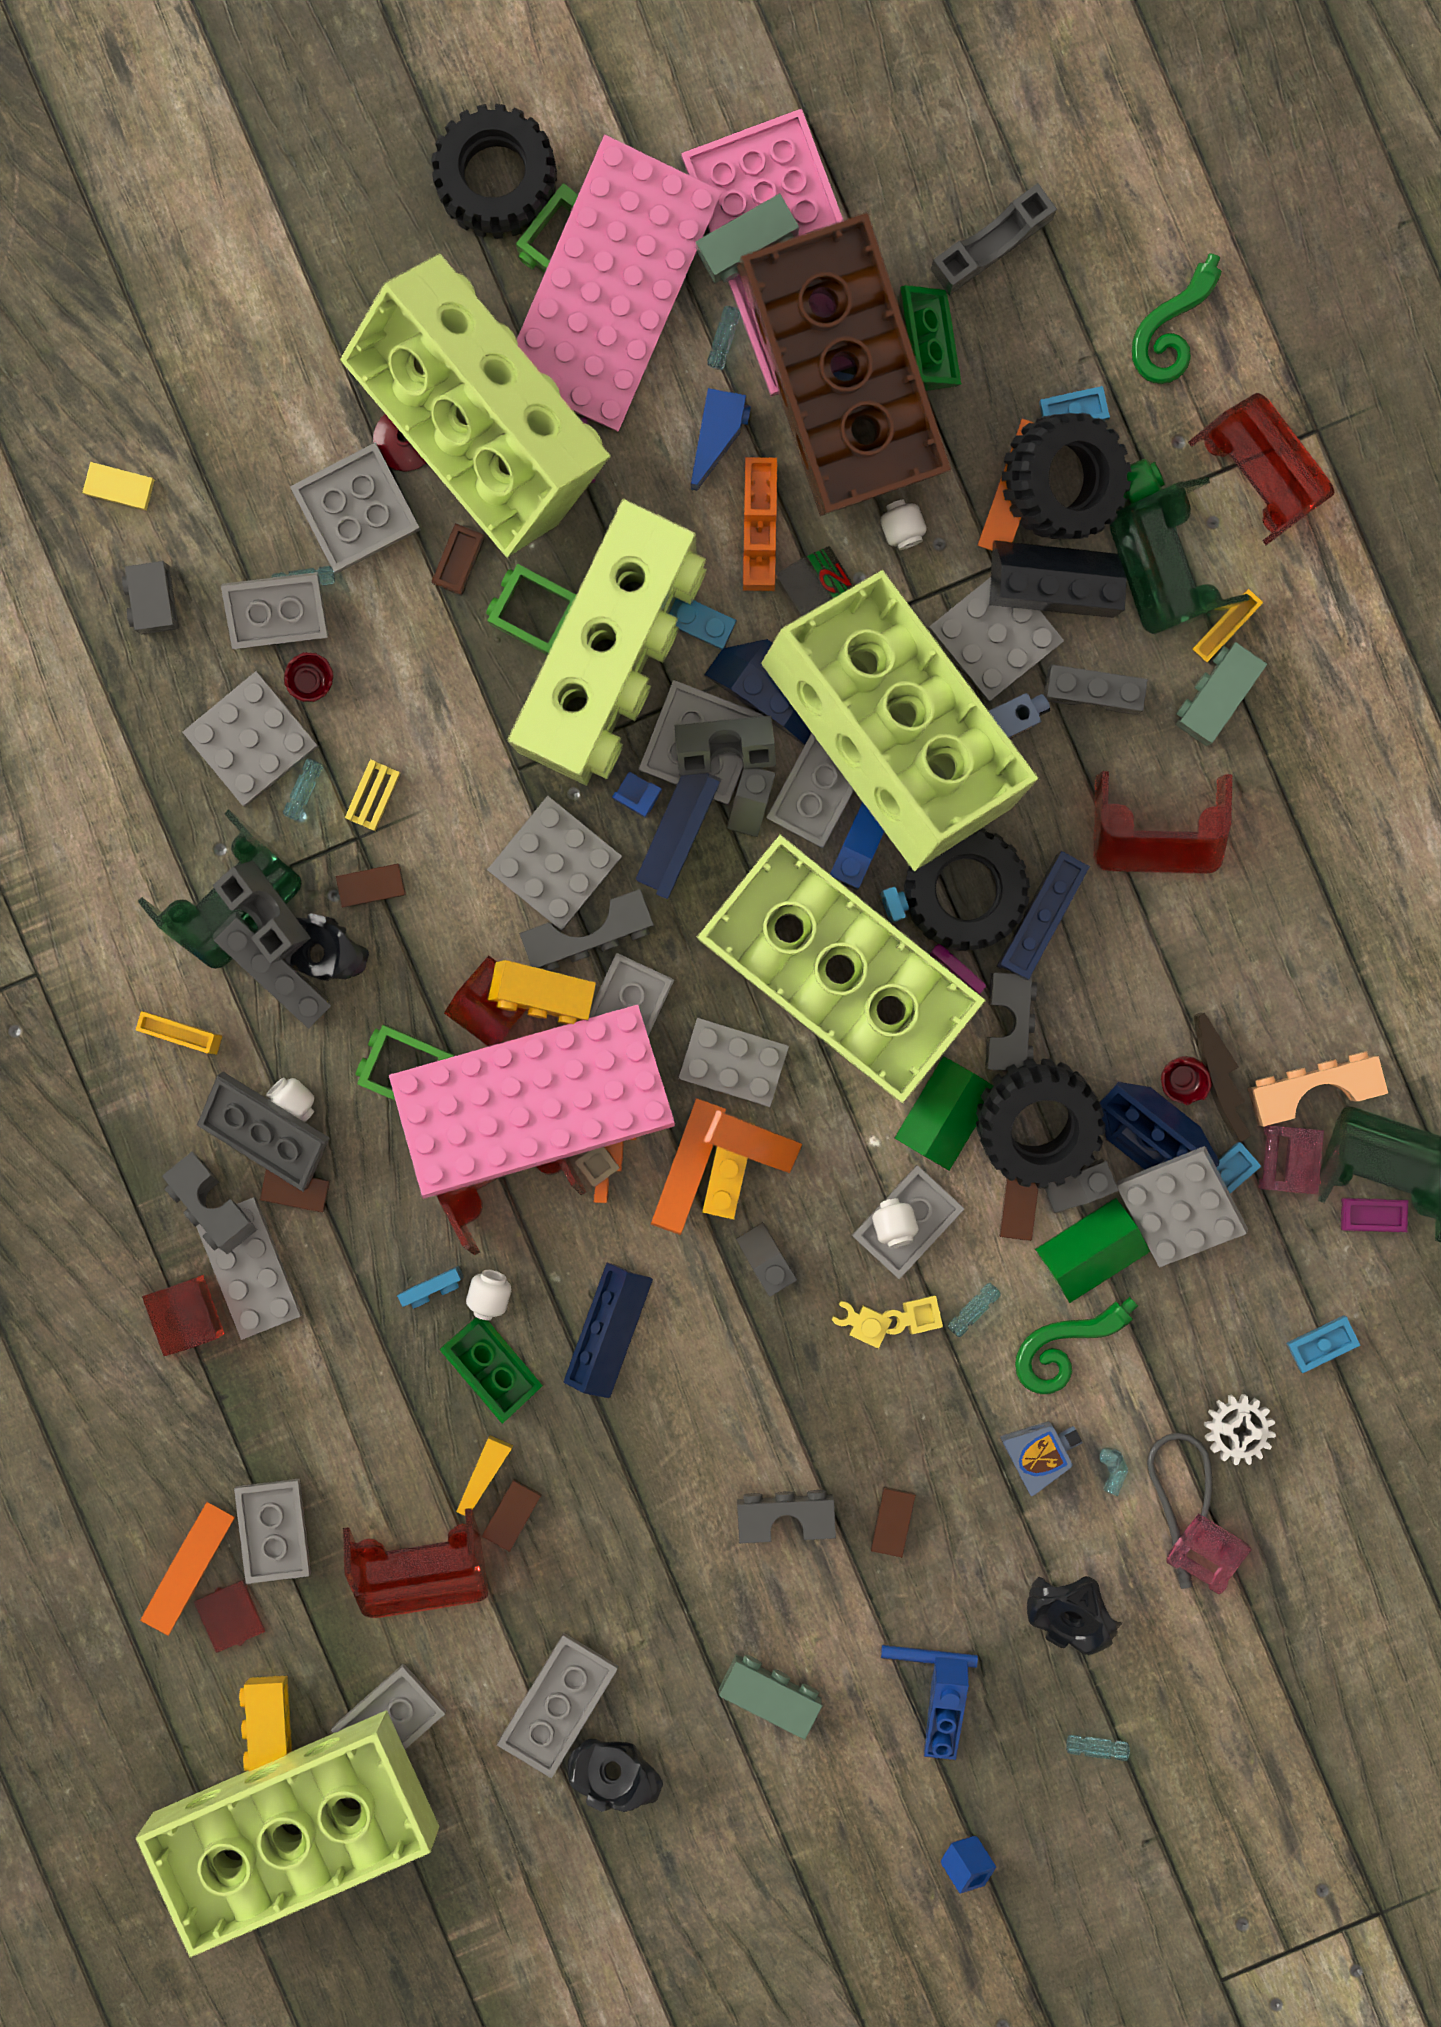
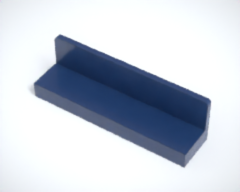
(677, 832)
(1043, 915)
(607, 1331)

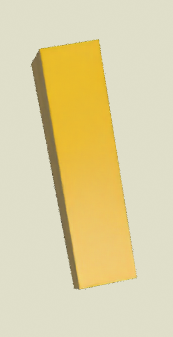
(1226, 627)
(179, 1033)
(491, 1459)

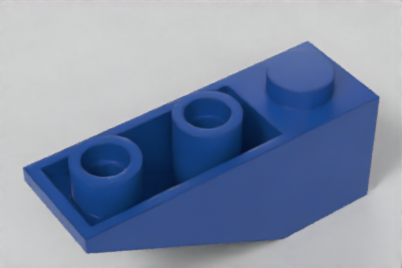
(946, 1707)

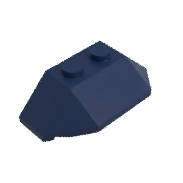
(742, 675)
(1149, 1126)

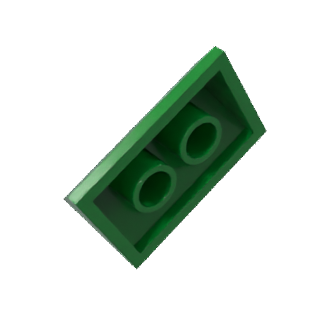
(931, 335)
(944, 1113)
(1093, 1250)
(491, 1368)

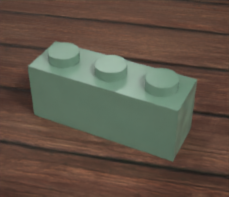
(750, 232)
(1219, 693)
(771, 1695)

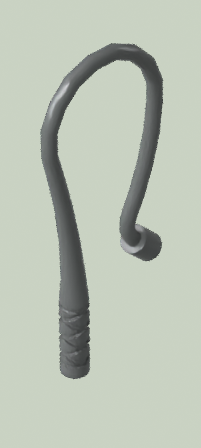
(1184, 1576)

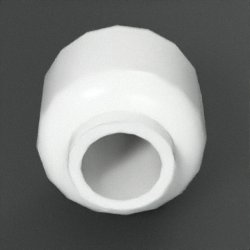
(903, 524)
(292, 1097)
(895, 1223)
(488, 1294)

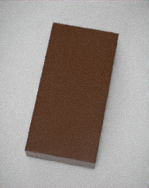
(458, 559)
(370, 885)
(281, 1192)
(1018, 1211)
(511, 1515)
(893, 1522)

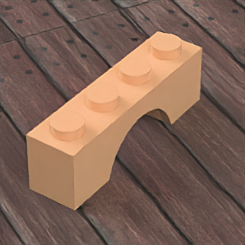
(1278, 1100)

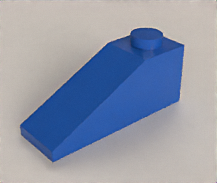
(719, 429)
(857, 849)

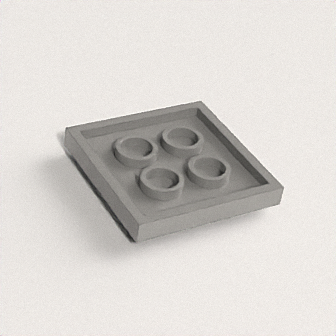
(355, 508)
(994, 641)
(690, 706)
(250, 739)
(554, 863)
(1182, 1207)

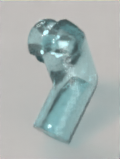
(1117, 1468)

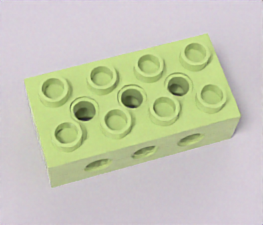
(473, 404)
(634, 549)
(898, 719)
(882, 961)
(280, 1871)

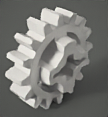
(1240, 1416)

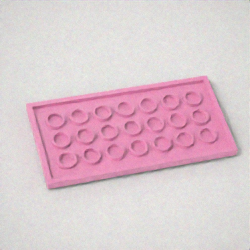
(755, 168)
(615, 279)
(531, 1101)

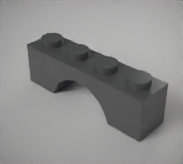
(1007, 231)
(626, 917)
(278, 978)

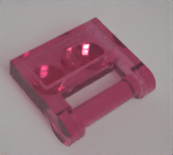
(1302, 1159)
(1213, 1544)

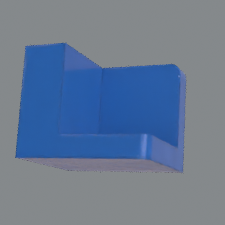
(637, 794)
(968, 1864)

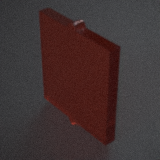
(229, 1616)

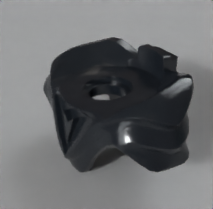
(341, 955)
(1072, 1615)
(635, 1787)

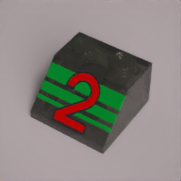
(813, 581)

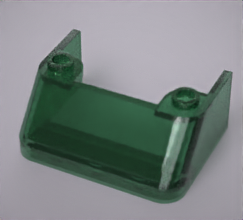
(1157, 563)
(195, 925)
(1385, 1154)

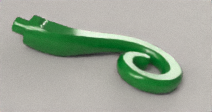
(1200, 287)
(1103, 1325)

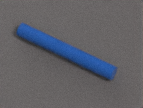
(924, 1656)

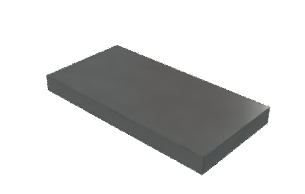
(263, 1131)

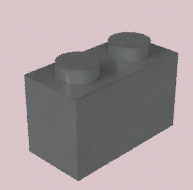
(150, 597)

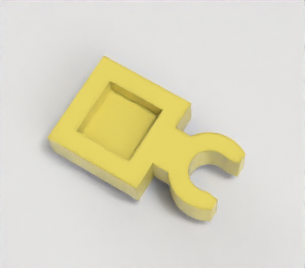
(918, 1315)
(867, 1324)

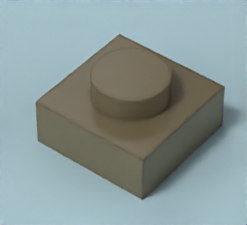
(597, 1165)

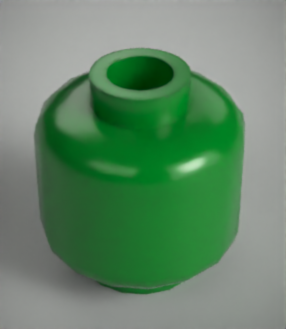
(1144, 479)

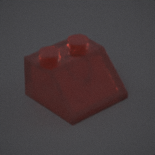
(478, 1014)
(183, 1315)

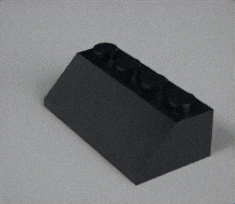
(1057, 579)

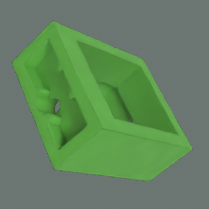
(530, 256)
(510, 583)
(377, 1043)

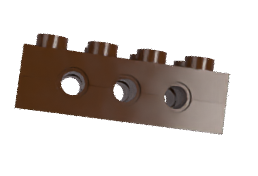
(868, 331)

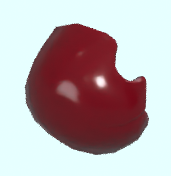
(308, 677)
(1186, 1080)

